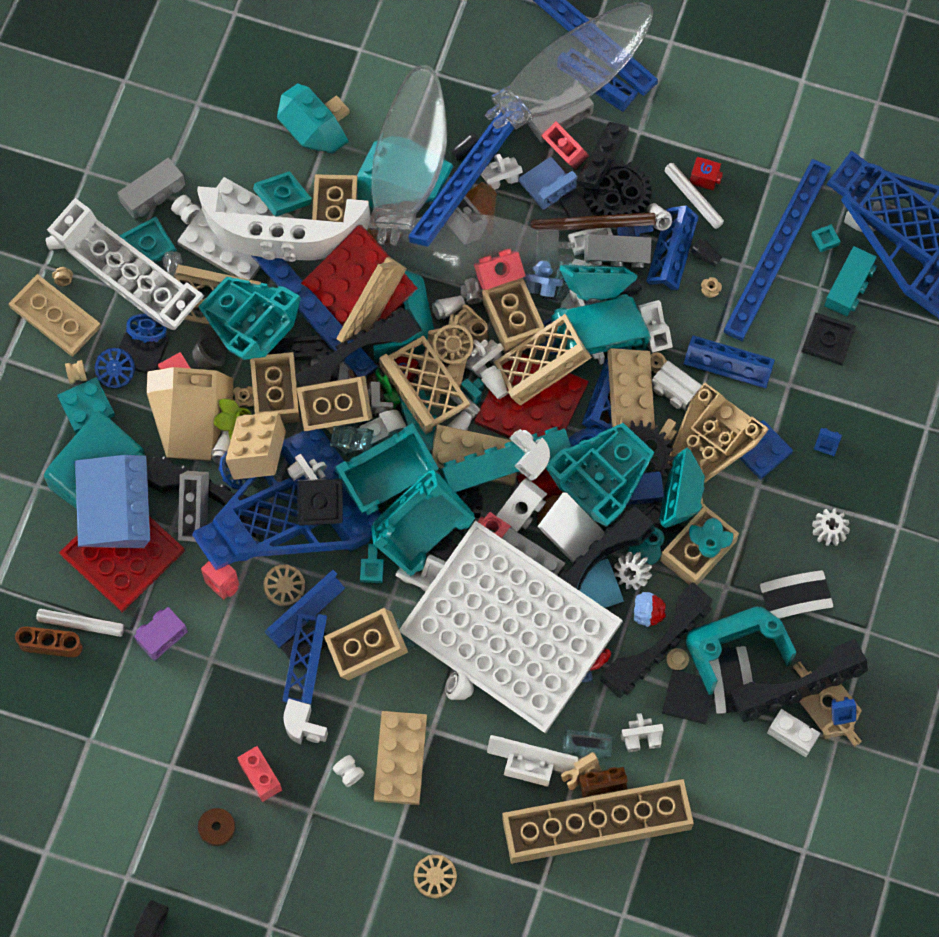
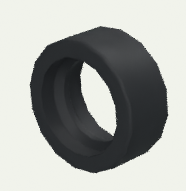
(151, 920)

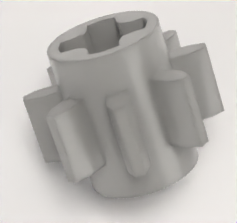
(472, 291)

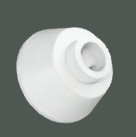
(458, 687)

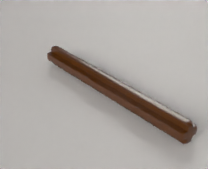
(594, 222)

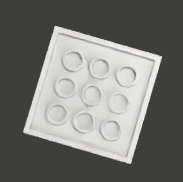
(203, 242)

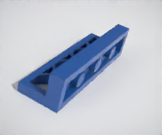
(615, 95)
(677, 246)
(729, 361)
(598, 400)
(309, 604)
(313, 660)

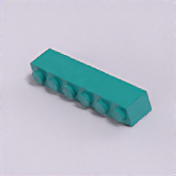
(496, 462)

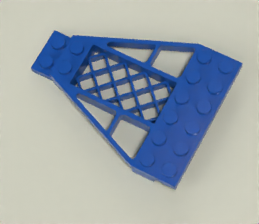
(856, 183)
(228, 538)

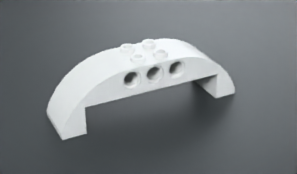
(280, 236)
(123, 266)

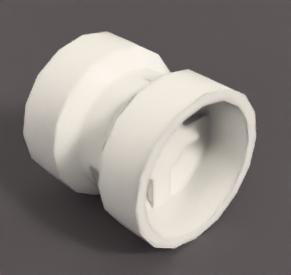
(184, 208)
(347, 769)

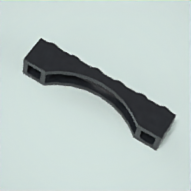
(397, 329)
(165, 478)
(628, 532)
(625, 672)
(758, 699)

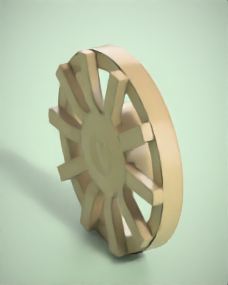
(453, 344)
(284, 585)
(435, 876)

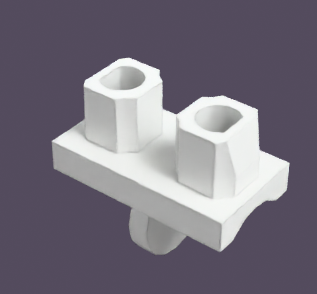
(501, 169)
(483, 353)
(301, 468)
(633, 735)

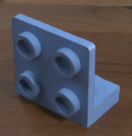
(548, 183)

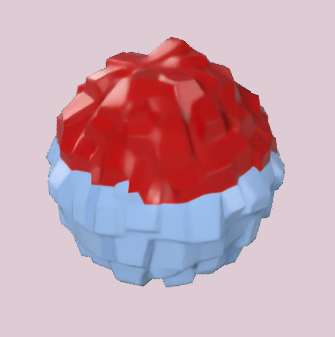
(649, 609)

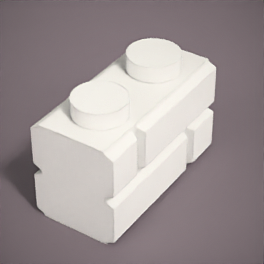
(675, 385)
(793, 733)

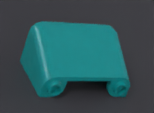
(606, 325)
(96, 439)
(386, 469)
(420, 521)

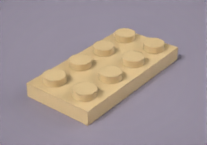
(54, 315)
(630, 387)
(457, 443)
(400, 758)

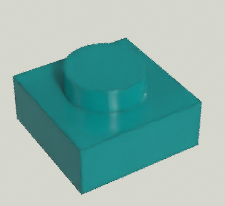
(825, 238)

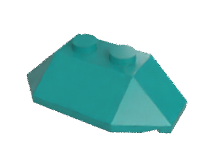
(310, 120)
(597, 281)
(682, 490)

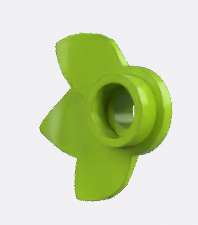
(227, 418)

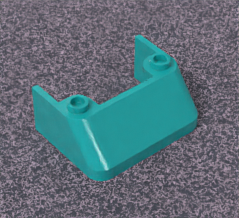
(420, 309)
(706, 641)

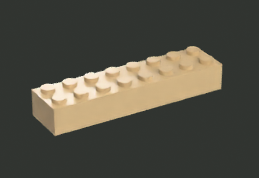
(597, 821)

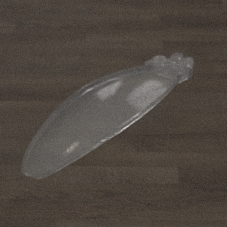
(573, 66)
(408, 154)
(471, 237)

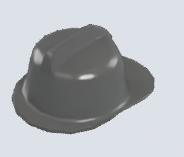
(209, 349)

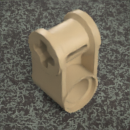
(472, 322)

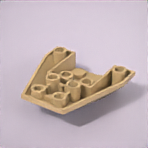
(185, 409)
(716, 432)

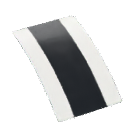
(796, 594)
(731, 671)

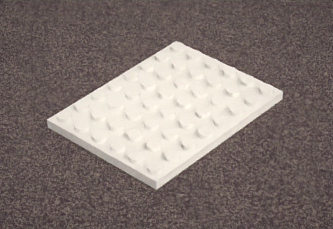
(510, 626)

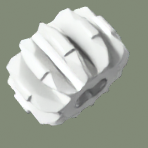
(839, 527)
(630, 577)

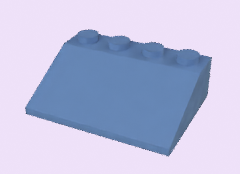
(112, 502)

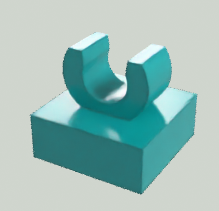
(473, 390)

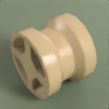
(76, 372)

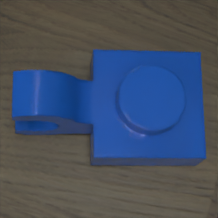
(633, 231)

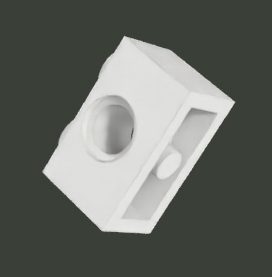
(527, 493)

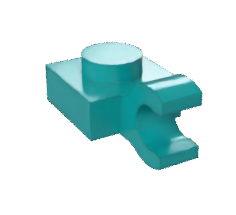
(372, 567)

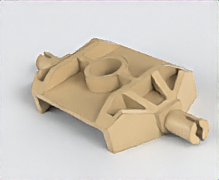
(455, 371)
(823, 715)

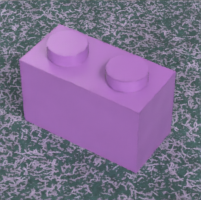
(160, 633)

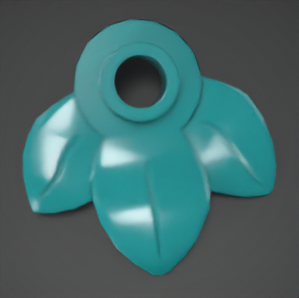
(710, 534)
(650, 549)

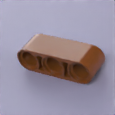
(40, 635)

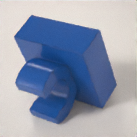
(827, 441)
(843, 711)

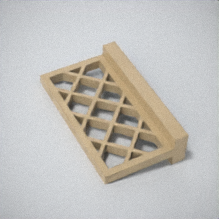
(202, 278)
(373, 299)
(548, 371)
(410, 396)

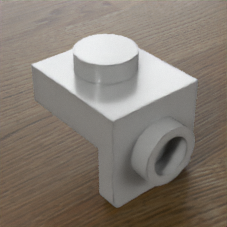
(374, 397)

